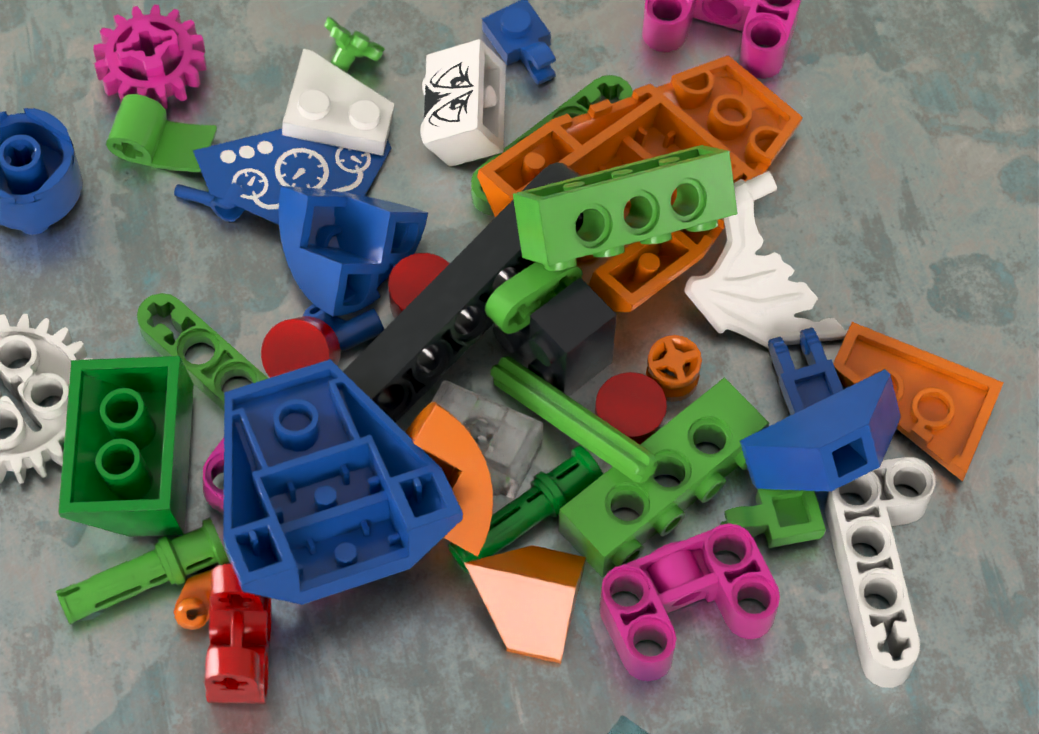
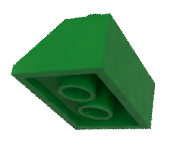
(127, 445)

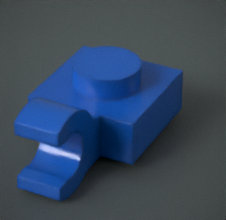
(522, 36)

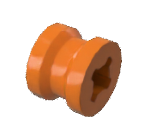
(678, 356)

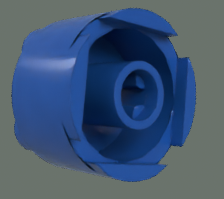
(36, 171)

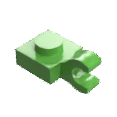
(781, 515)

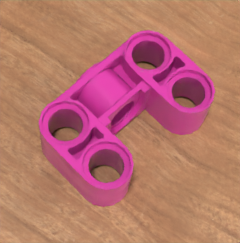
(756, 18)
(678, 577)

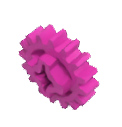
(150, 56)

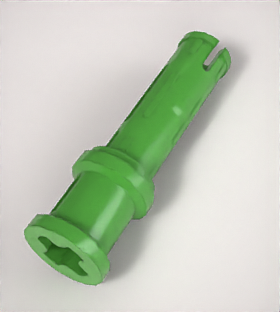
(168, 562)

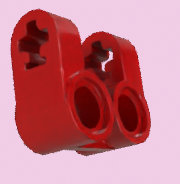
(238, 642)

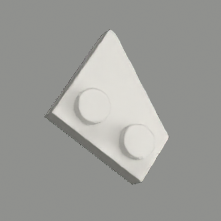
(336, 108)

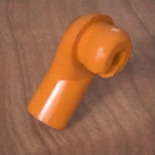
(194, 602)

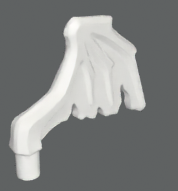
(753, 290)

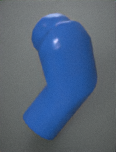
(351, 331)

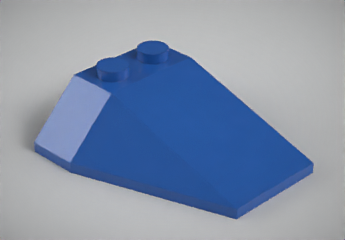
(324, 488)

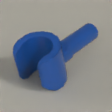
(222, 208)

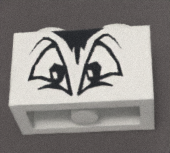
(464, 103)

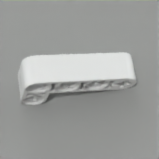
(882, 573)

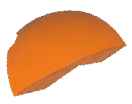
(465, 468)

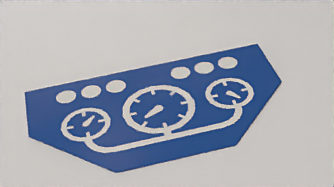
(276, 160)

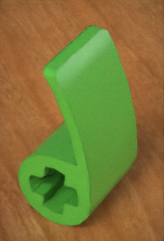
(147, 138)

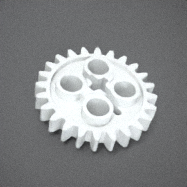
(40, 378)

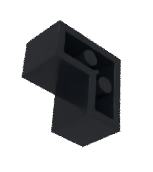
(566, 338)

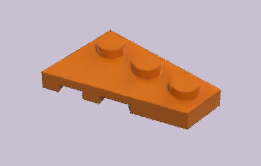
(938, 400)

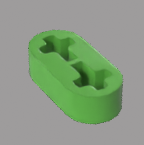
(525, 293)

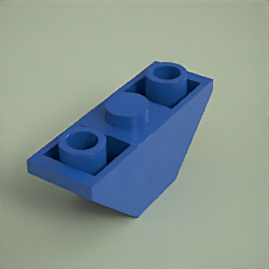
(827, 440)

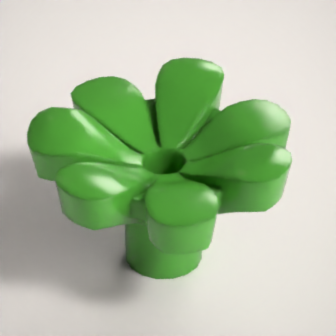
(351, 45)

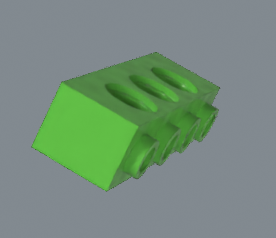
(550, 212)
(715, 417)

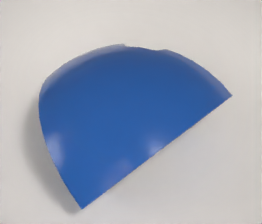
(344, 244)

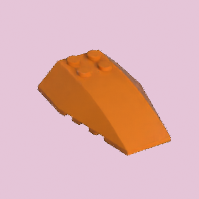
(704, 106)

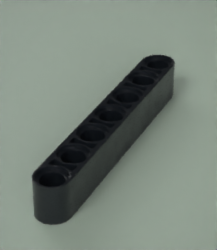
(446, 314)

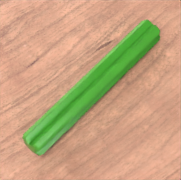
(574, 419)

